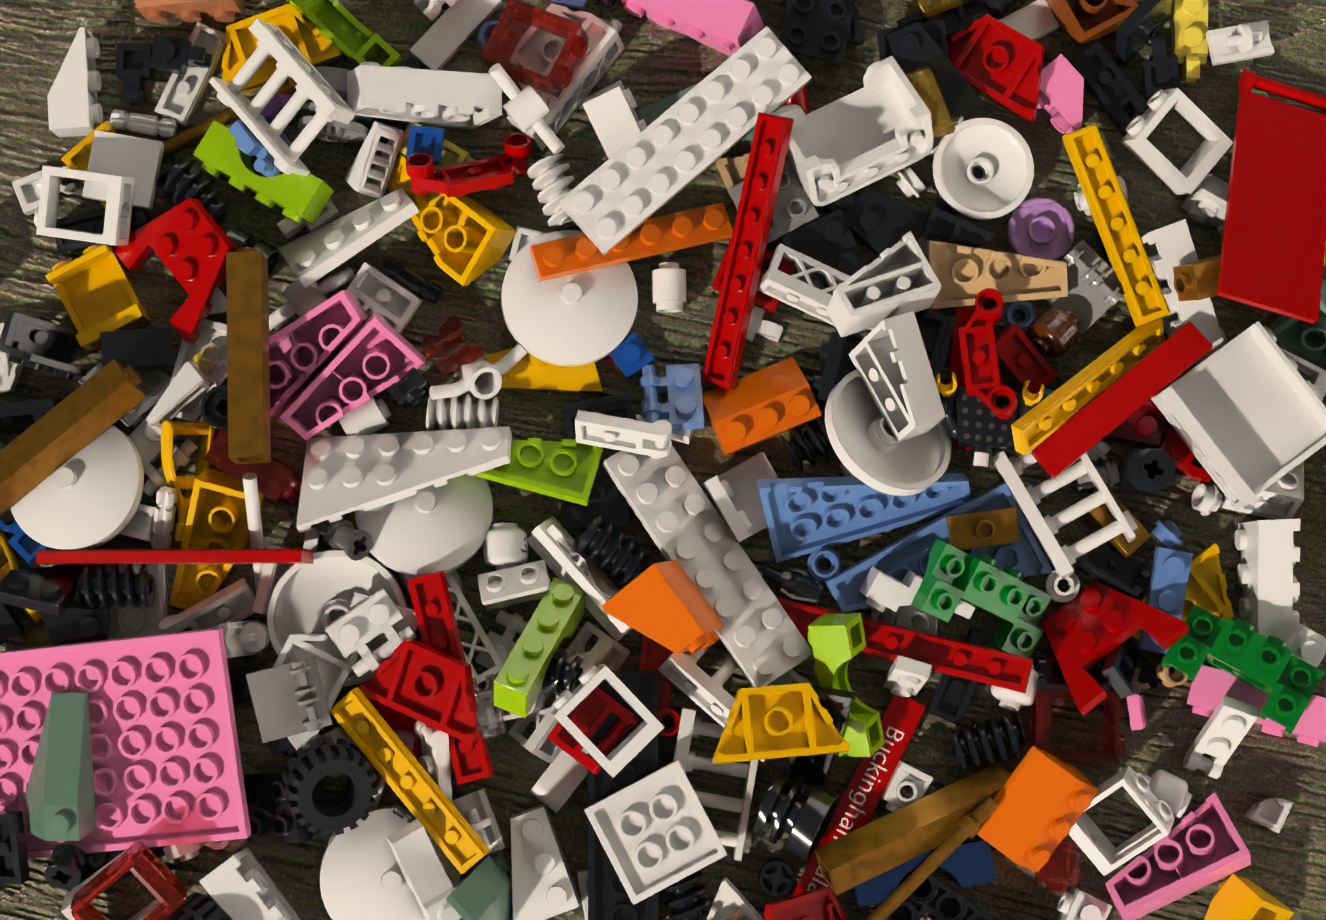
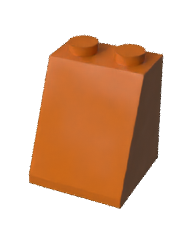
(667, 609)

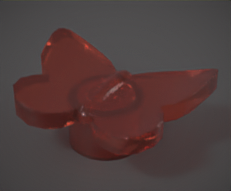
(451, 347)

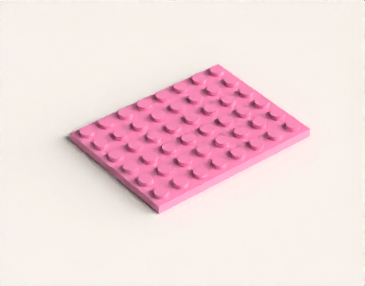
(158, 737)

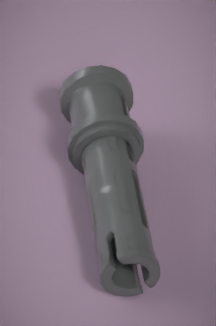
(341, 535)

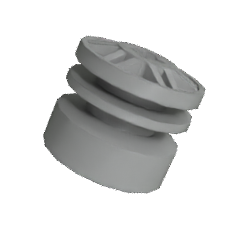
(336, 131)

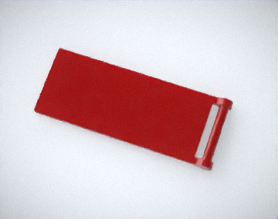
(1276, 201)

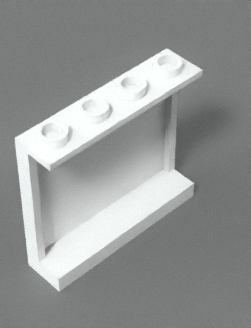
(1246, 414)

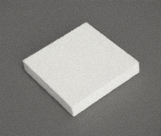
(125, 157)

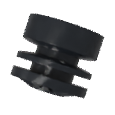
(798, 815)

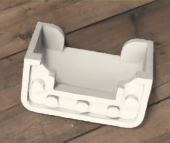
(859, 135)

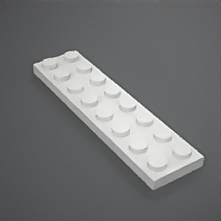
(684, 140)
(694, 534)

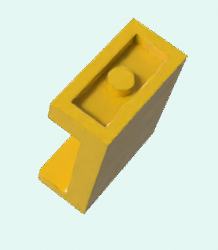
(97, 295)

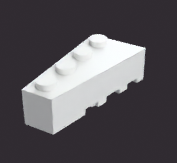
(424, 95)
(1268, 575)
(247, 890)

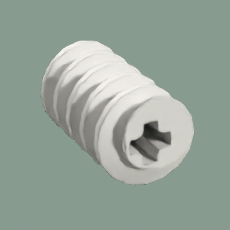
(553, 187)
(461, 414)

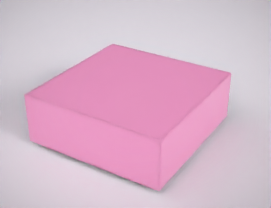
(1137, 712)

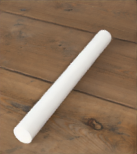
(254, 519)

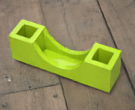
(347, 32)
(298, 195)
(834, 642)
(527, 664)

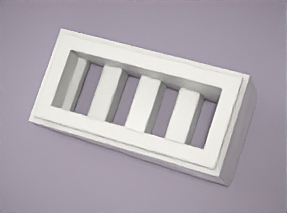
(380, 175)
(181, 392)

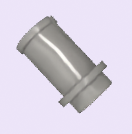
(1108, 473)

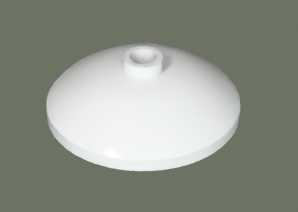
(1001, 157)

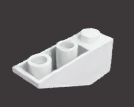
(73, 96)

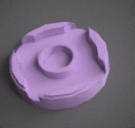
(1041, 229)

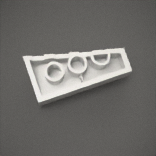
(1170, 248)

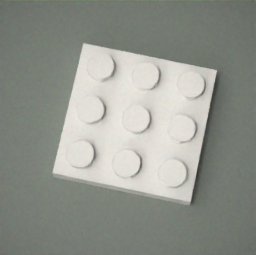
(655, 831)

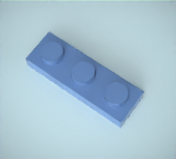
(1166, 589)

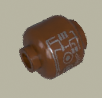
(1054, 332)

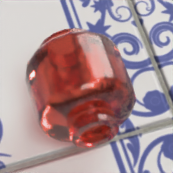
(1061, 869)

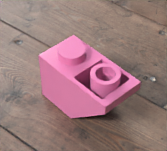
(1062, 95)

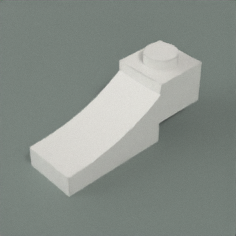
(889, 592)
(423, 871)

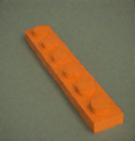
(651, 238)

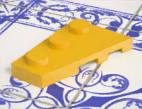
(537, 375)

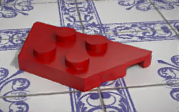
(1000, 64)
(427, 688)

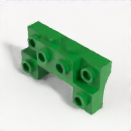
(957, 575)
(1249, 657)

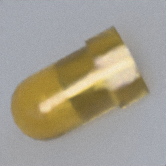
(205, 363)

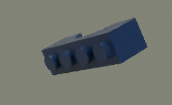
(968, 864)

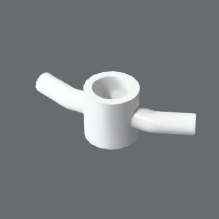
(526, 108)
(305, 299)
(468, 373)

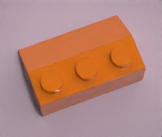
(760, 406)
(1037, 808)

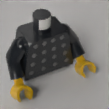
(976, 424)

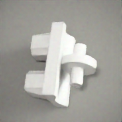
(1239, 42)
(245, 638)
(479, 814)

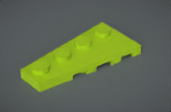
(550, 468)

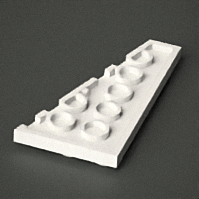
(383, 468)

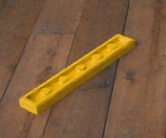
(1115, 225)
(1085, 386)
(409, 780)

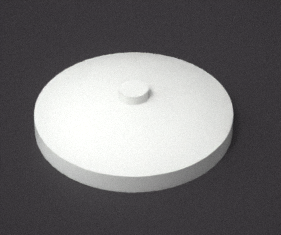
(570, 316)
(870, 448)
(85, 497)
(431, 529)
(321, 592)
(363, 876)

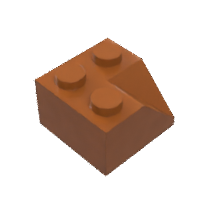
(1090, 18)

